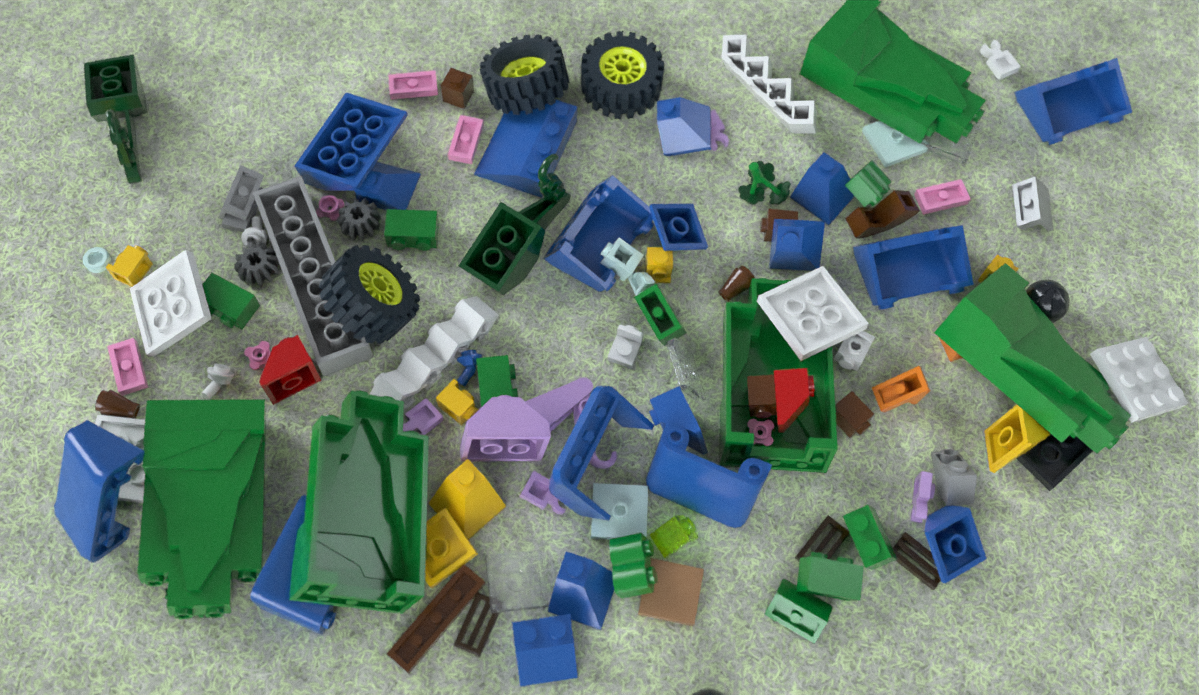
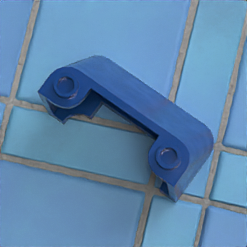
(1075, 101)
(603, 217)
(914, 265)
(703, 484)
(89, 488)
(273, 584)

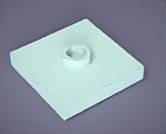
(891, 144)
(627, 509)

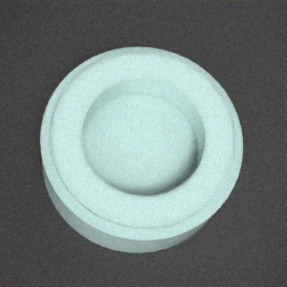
(96, 259)

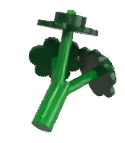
(762, 175)

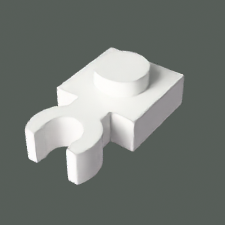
(999, 62)

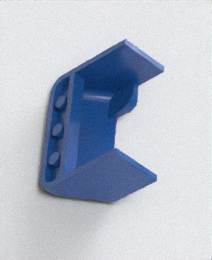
(568, 470)

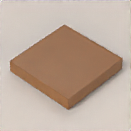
(674, 594)

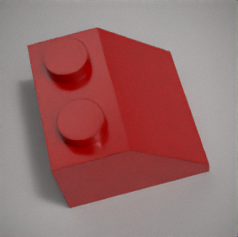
(288, 370)
(792, 395)

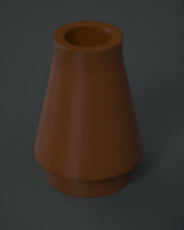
(736, 283)
(113, 404)

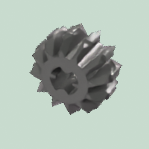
(359, 219)
(248, 266)

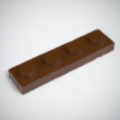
(436, 618)

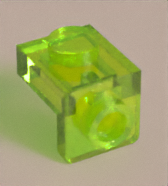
(674, 535)

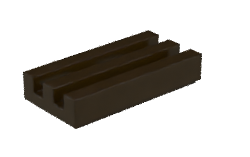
(836, 527)
(932, 584)
(469, 646)

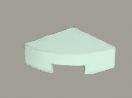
(640, 282)

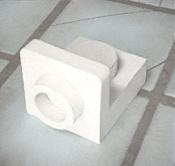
(625, 346)

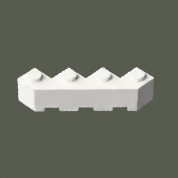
(774, 94)
(446, 341)

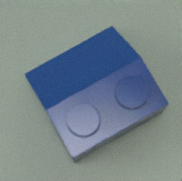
(545, 650)

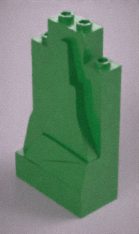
(890, 76)
(757, 348)
(1031, 363)
(202, 501)
(364, 510)

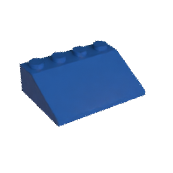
(524, 143)
(349, 144)

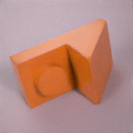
(904, 388)

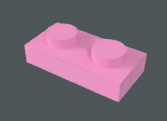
(413, 85)
(465, 139)
(942, 196)
(127, 366)

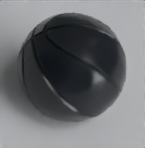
(1050, 298)

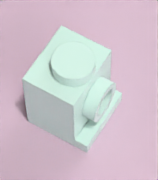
(627, 256)

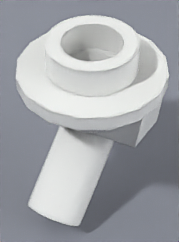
(254, 234)
(220, 375)

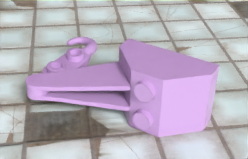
(521, 429)

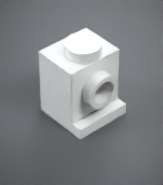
(850, 358)

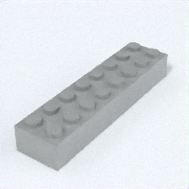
(304, 260)

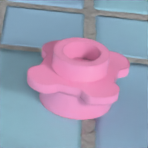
(329, 201)
(252, 352)
(765, 427)

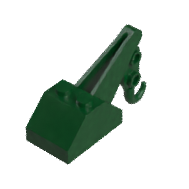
(117, 92)
(514, 239)

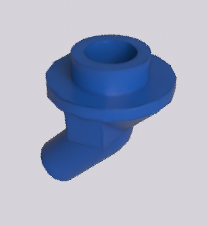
(468, 360)

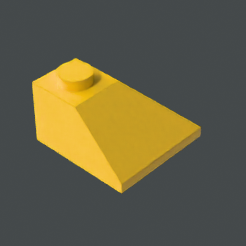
(1012, 437)
(468, 498)

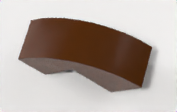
(887, 214)

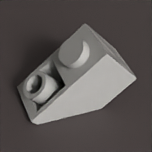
(954, 477)

